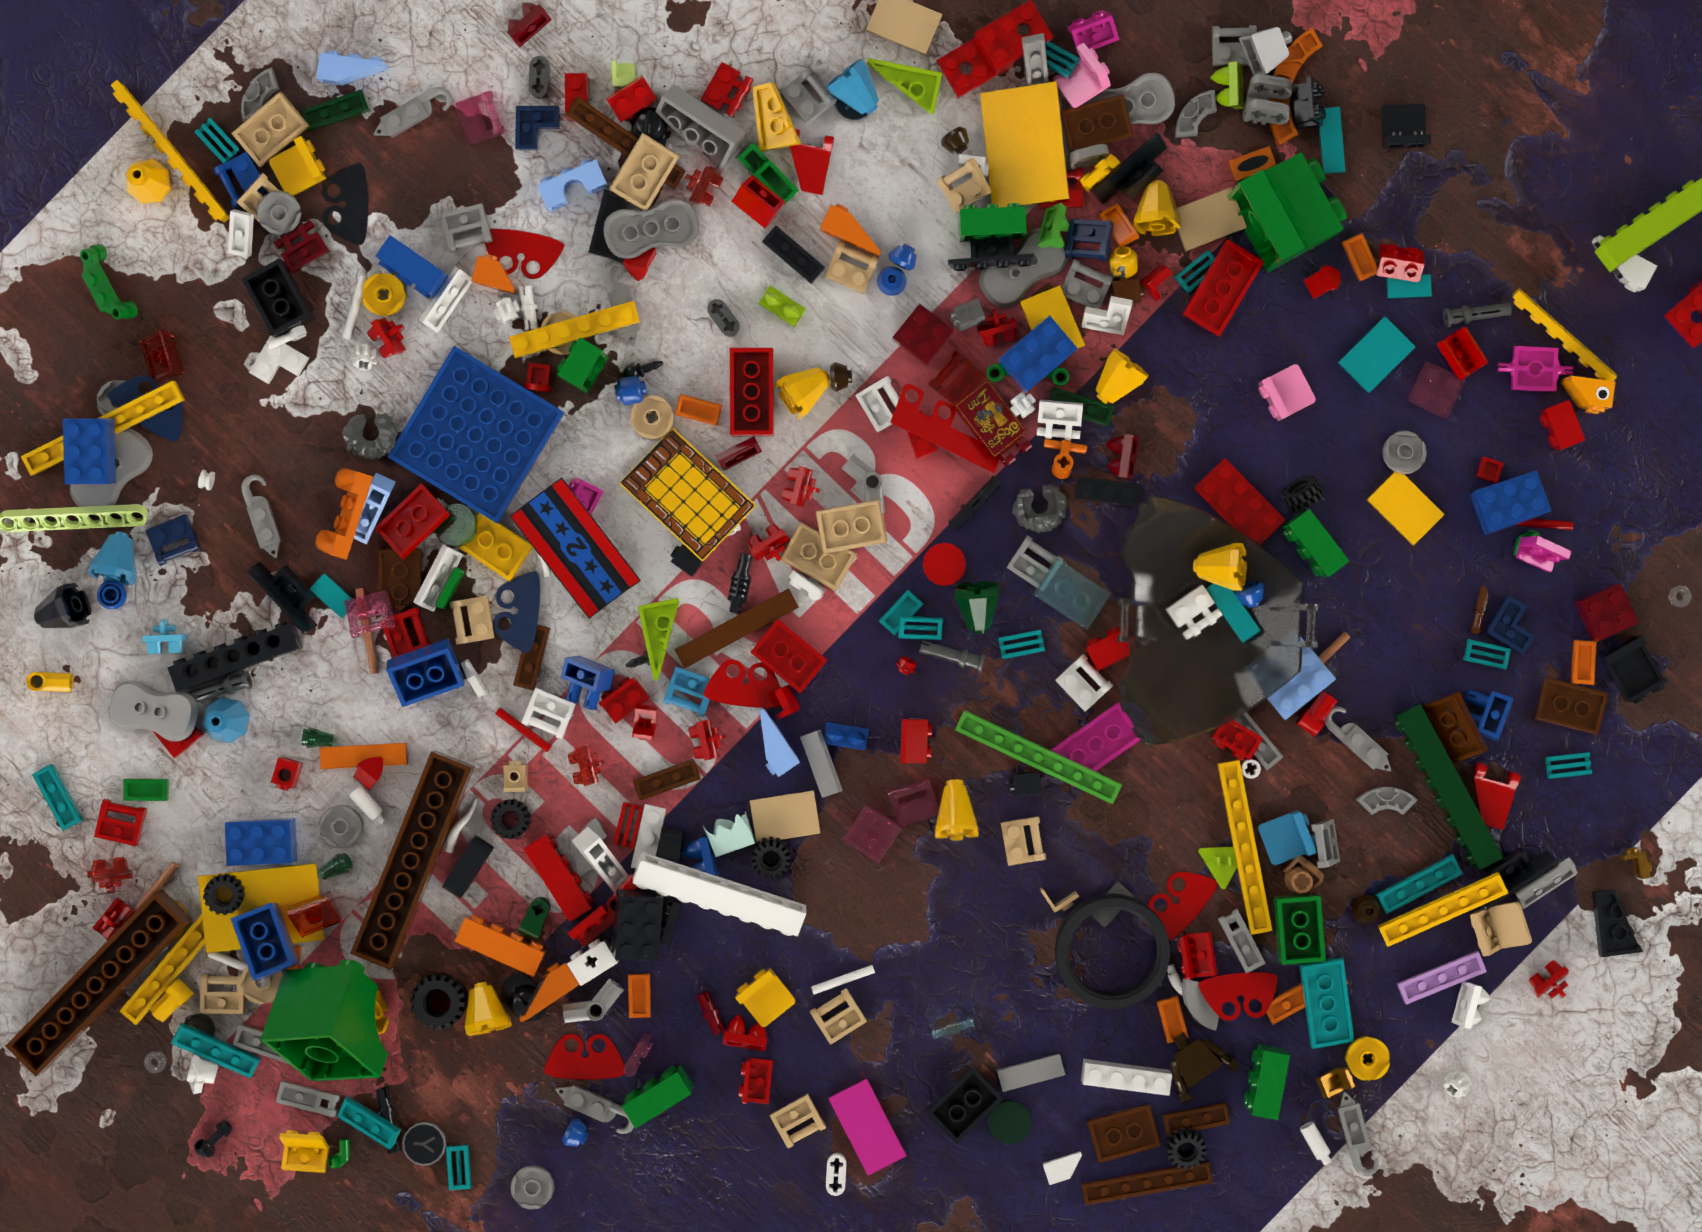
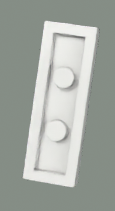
(446, 299)
(437, 577)
(649, 832)

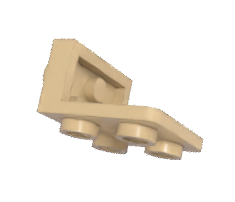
(1500, 927)

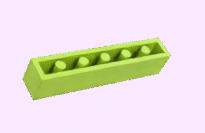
(1651, 227)

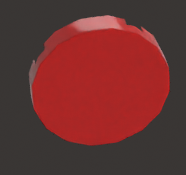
(944, 564)

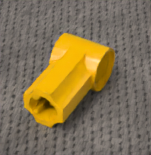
(51, 681)
(176, 995)

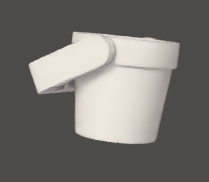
(201, 1072)

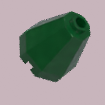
(977, 604)

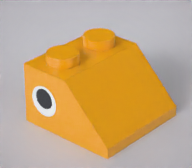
(1590, 393)

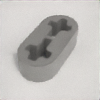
(1088, 156)

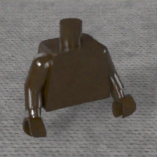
(1196, 1061)

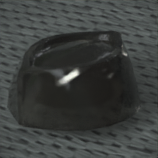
(201, 1022)

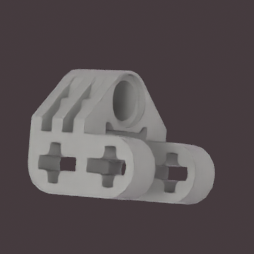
(1257, 106)

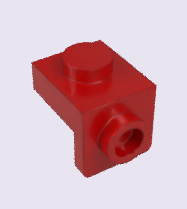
(644, 722)

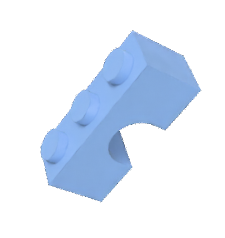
(554, 189)

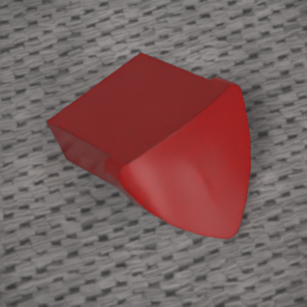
(639, 265)
(1154, 278)
(1323, 281)
(538, 378)
(787, 702)
(369, 772)

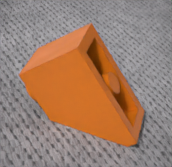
(492, 274)

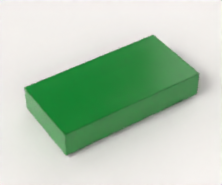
(450, 588)
(145, 789)

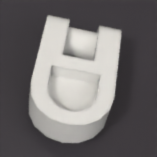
(800, 581)

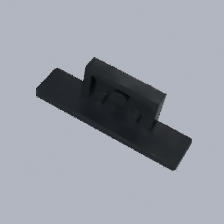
(1133, 172)
(992, 252)
(287, 592)
(1518, 871)

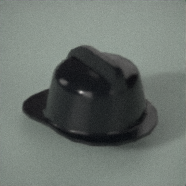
(651, 124)
(517, 992)

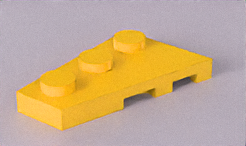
(772, 119)

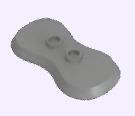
(1147, 98)
(667, 224)
(1009, 285)
(132, 458)
(168, 714)

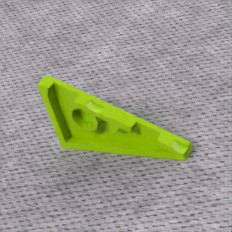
(916, 83)
(657, 625)

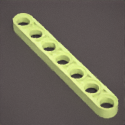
(81, 513)

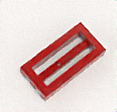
(624, 843)

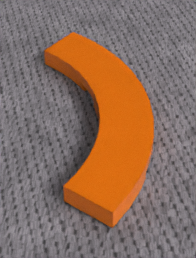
(1299, 52)

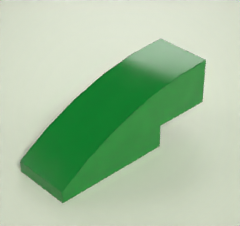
(766, 172)

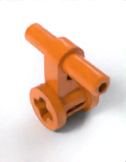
(1063, 457)

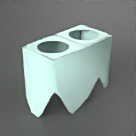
(730, 835)

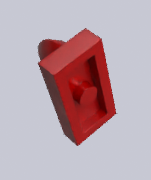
(736, 1036)

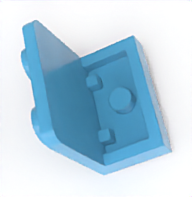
(1287, 837)

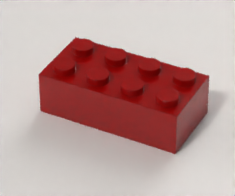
(752, 392)

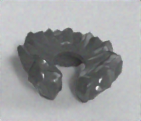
(370, 449)
(1040, 522)

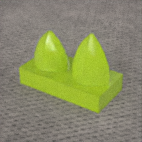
(1232, 76)
(782, 306)

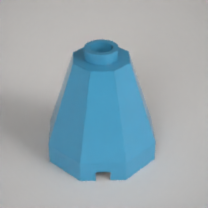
(855, 88)
(115, 560)
(226, 720)

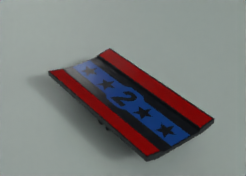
(575, 547)

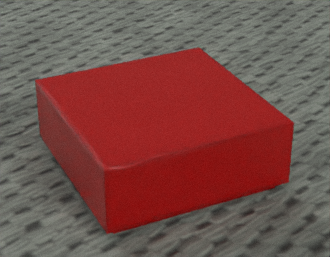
(1489, 470)

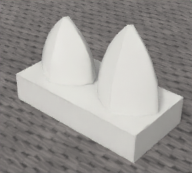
(1468, 999)

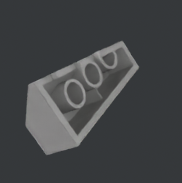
(701, 126)

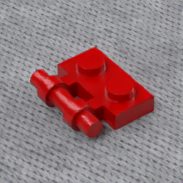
(720, 87)

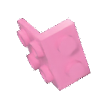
(1086, 80)
(1286, 392)

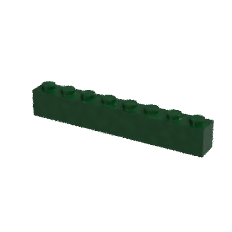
(1448, 787)

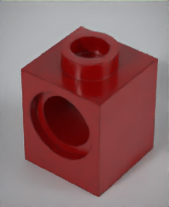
(294, 768)

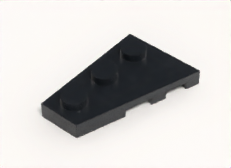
(610, 203)
(1612, 927)

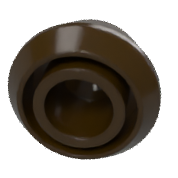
(956, 140)
(839, 376)
(1366, 916)

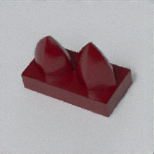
(533, 21)
(1127, 447)

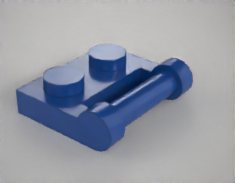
(245, 172)

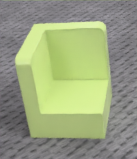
(622, 74)

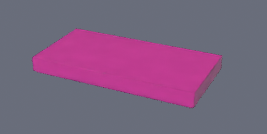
(1099, 739)
(867, 1126)

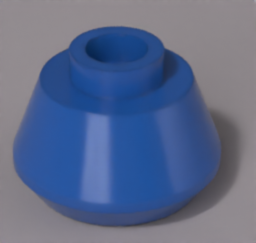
(903, 256)
(885, 283)
(106, 593)
(1251, 594)
(575, 1133)

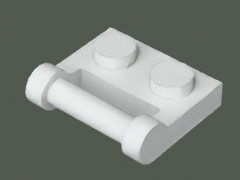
(874, 404)
(1078, 688)
(550, 706)

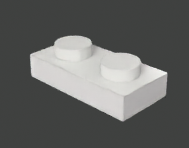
(240, 233)

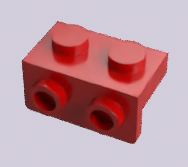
(631, 99)
(1400, 262)
(1462, 353)
(1197, 955)
(757, 1080)

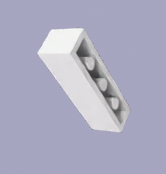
(1126, 1077)

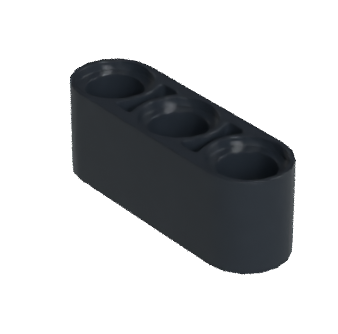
(670, 844)
(468, 867)

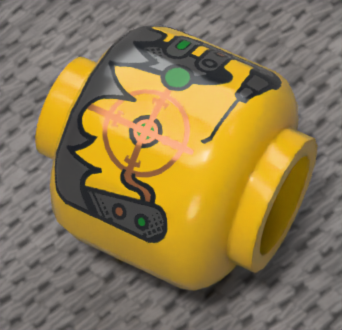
(1123, 263)

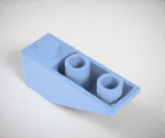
(346, 69)

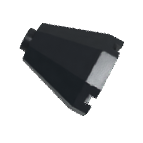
(63, 608)

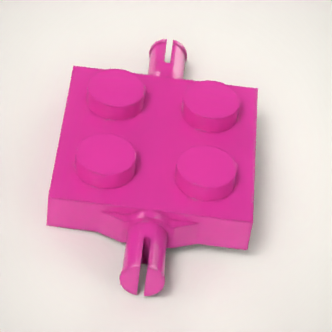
(1534, 369)

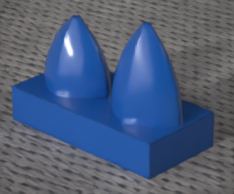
(845, 736)
(701, 849)

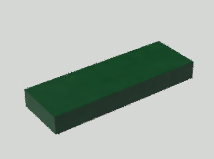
(335, 110)
(1093, 410)

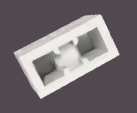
(583, 970)

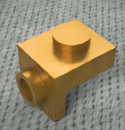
(1641, 864)
(1335, 1081)

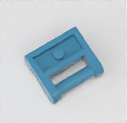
(691, 684)

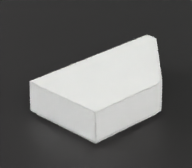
(474, 678)
(1061, 1168)

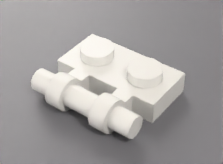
(1060, 413)
(1189, 607)

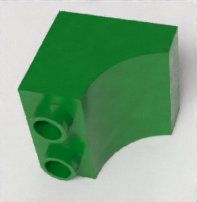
(1287, 210)
(327, 1022)

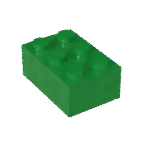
(992, 222)
(582, 365)
(1314, 544)
(1299, 928)
(1267, 1081)
(657, 1095)

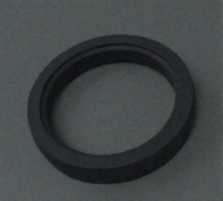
(1112, 999)

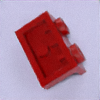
(624, 699)
(1237, 738)
(592, 925)

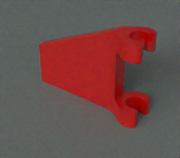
(812, 164)
(1494, 796)

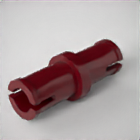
(710, 1012)

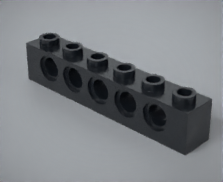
(184, 680)

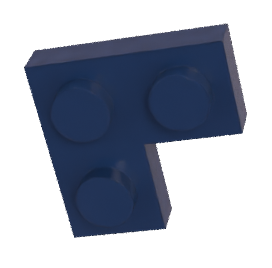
(531, 119)
(1505, 627)

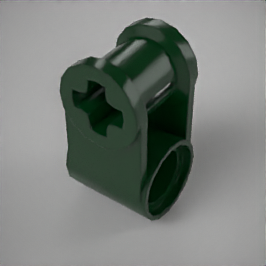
(533, 920)

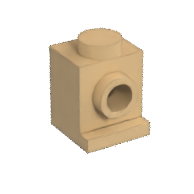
(521, 783)

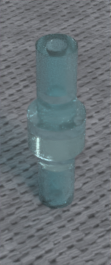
(953, 1028)

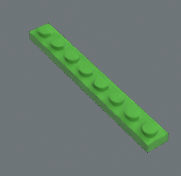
(1038, 757)

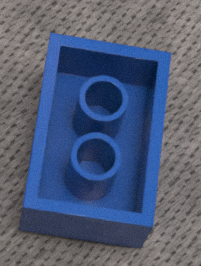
(410, 267)
(1037, 354)
(89, 451)
(1510, 502)
(425, 672)
(260, 841)
(265, 941)

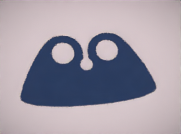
(165, 424)
(527, 601)

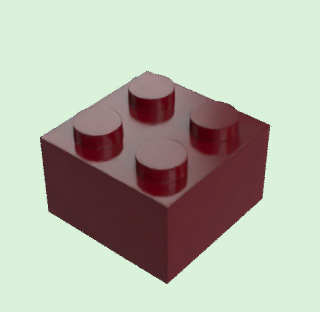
(922, 335)
(1606, 612)

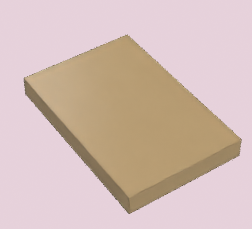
(905, 24)
(270, 129)
(644, 172)
(1209, 220)
(851, 526)
(807, 556)
(785, 816)

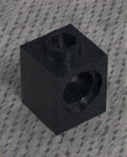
(685, 560)
(1025, 783)

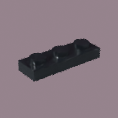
(793, 254)
(1107, 491)

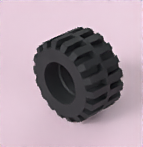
(426, 1013)

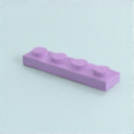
(1441, 977)

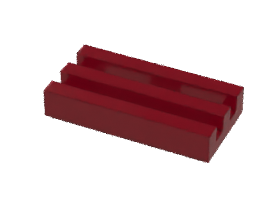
(738, 453)

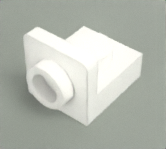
(980, 160)

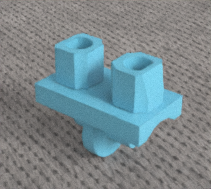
(154, 642)

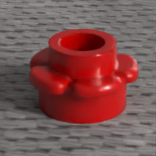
(906, 665)

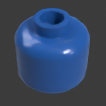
(630, 390)

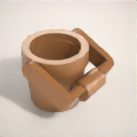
(1300, 878)

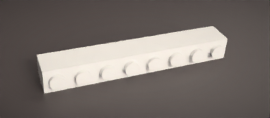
(719, 894)

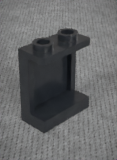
(1633, 670)

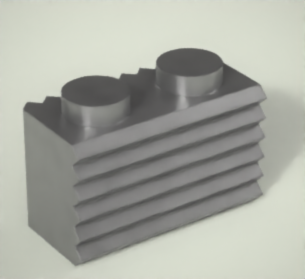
(967, 315)

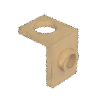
(1064, 904)

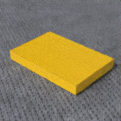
(1052, 304)
(1405, 507)
(498, 547)

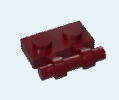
(304, 252)

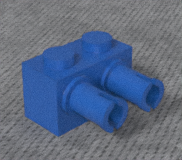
(587, 674)
(1495, 714)

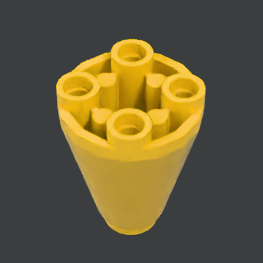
(955, 813)

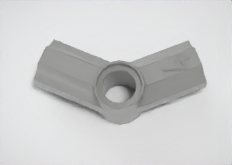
(860, 472)
(604, 998)

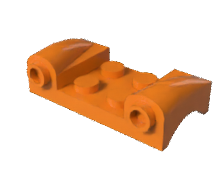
(352, 504)

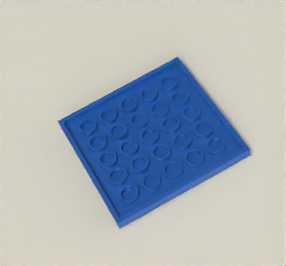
(476, 434)

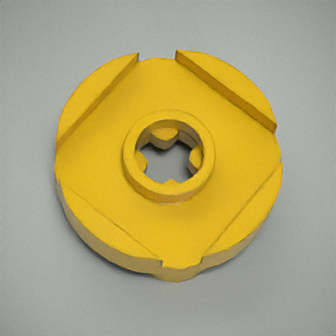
(1101, 170)
(384, 282)
(1380, 1058)

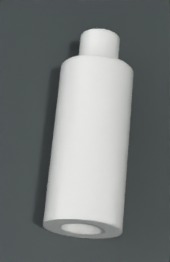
(368, 805)
(1316, 1142)

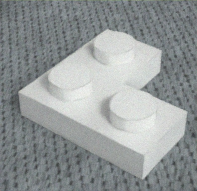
(1110, 321)
(271, 359)

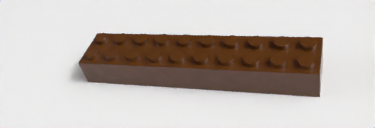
(412, 859)
(99, 982)

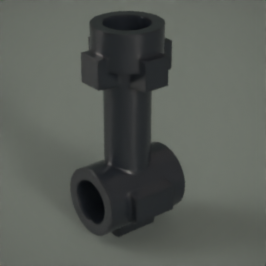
(207, 1148)

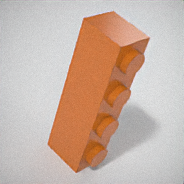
(501, 945)

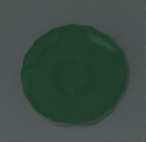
(459, 526)
(1009, 1122)

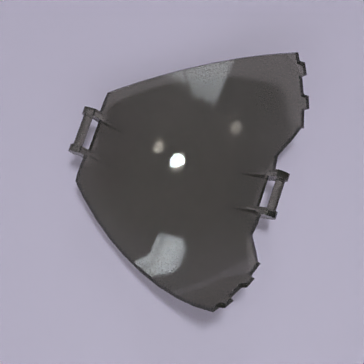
(1203, 682)

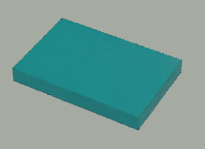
(1376, 354)

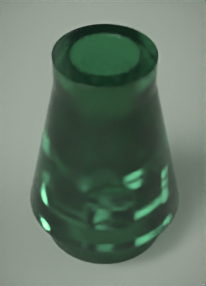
(316, 738)
(336, 866)

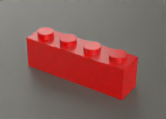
(558, 877)

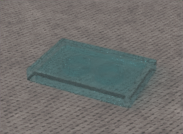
(1071, 594)

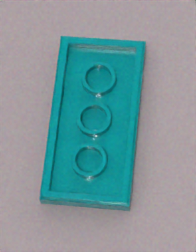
(1326, 1002)

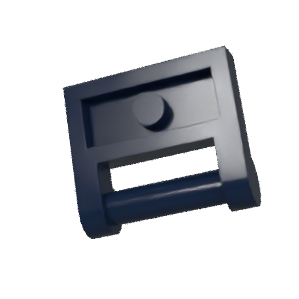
(1089, 232)
(169, 533)

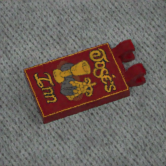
(992, 423)

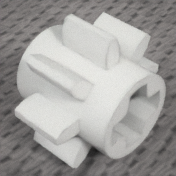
(507, 310)
(364, 357)
(1022, 405)
(1457, 1084)

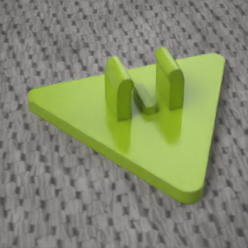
(1220, 862)

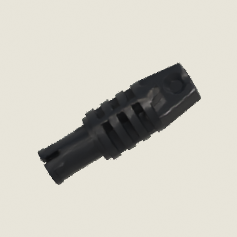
(740, 584)

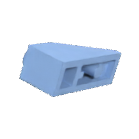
(373, 507)
(777, 749)

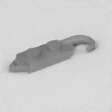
(411, 113)
(618, 294)
(261, 517)
(1359, 742)
(592, 1105)
(1355, 1133)

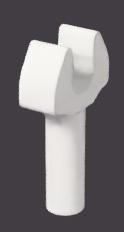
(294, 335)

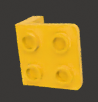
(298, 167)
(765, 997)
(304, 1151)

